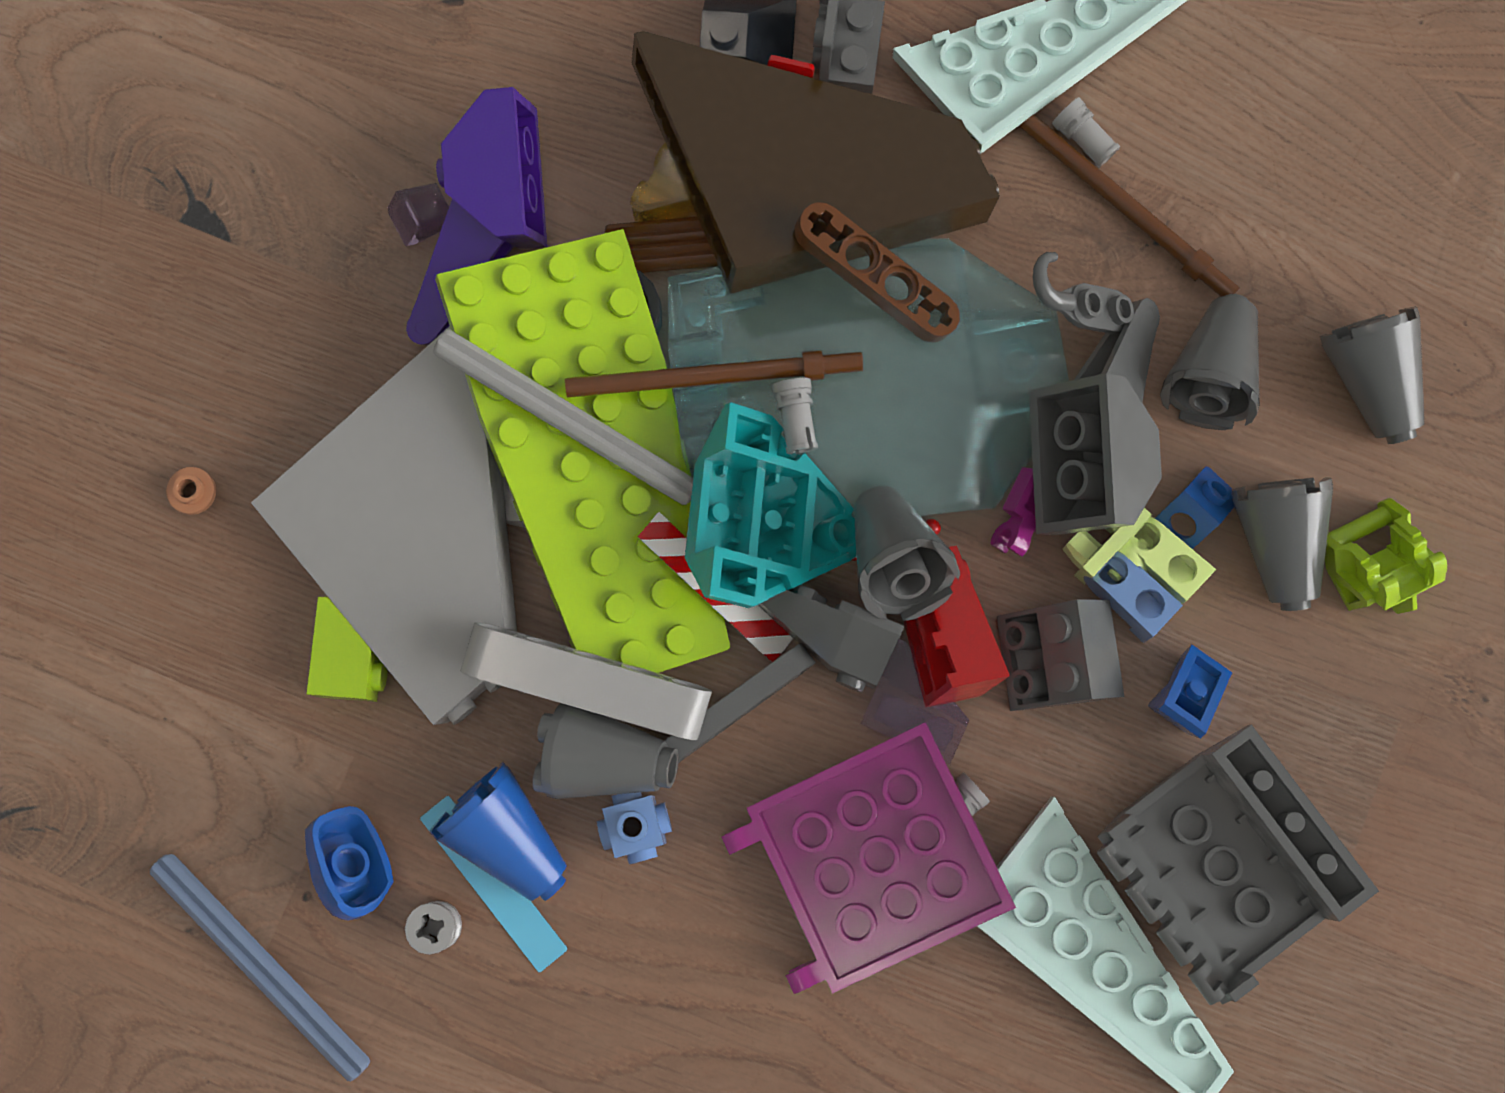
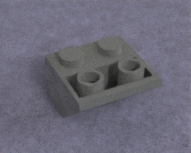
(1060, 654)

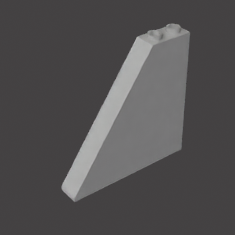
(406, 530)

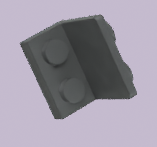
(848, 42)

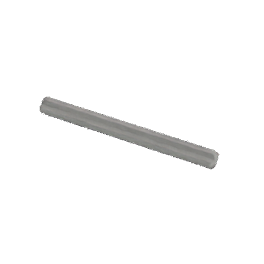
(564, 416)

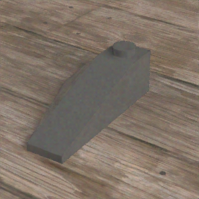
(841, 637)

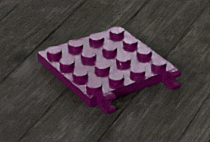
(876, 859)

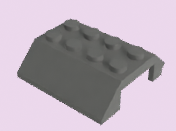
(1232, 864)

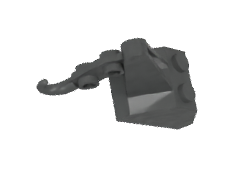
(1092, 435)

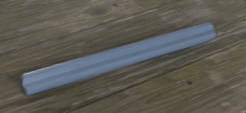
(260, 967)

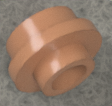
(203, 496)

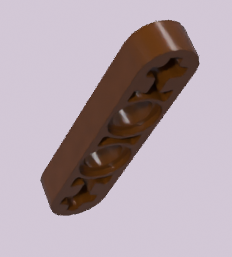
(881, 266)

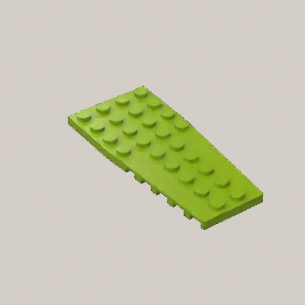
(558, 318)

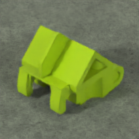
(1389, 576)

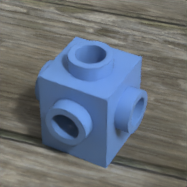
(654, 826)

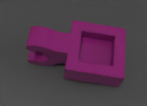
(1020, 504)

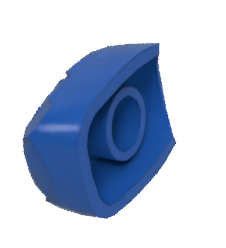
(347, 863)

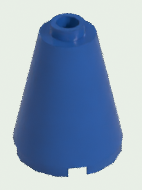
(503, 836)

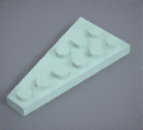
(1023, 58)
(1095, 955)

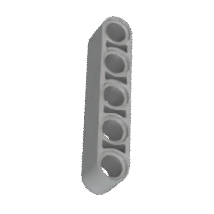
(586, 681)

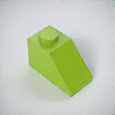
(341, 660)

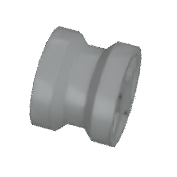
(443, 923)

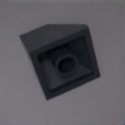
(749, 28)

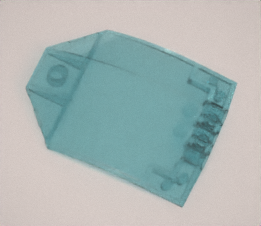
(922, 416)

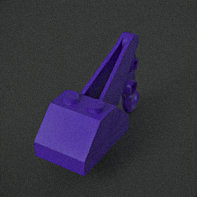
(496, 195)

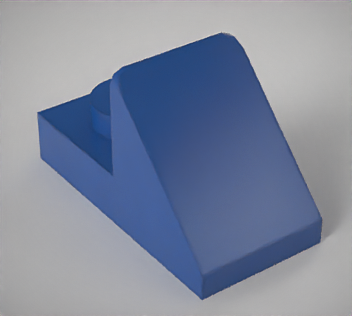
(1192, 692)

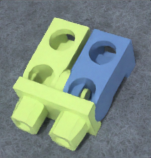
(1140, 571)

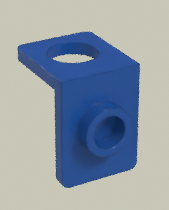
(1205, 500)

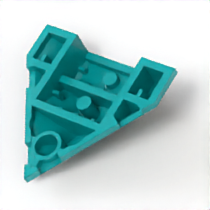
(761, 514)

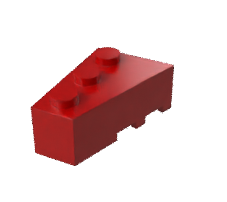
(955, 646)

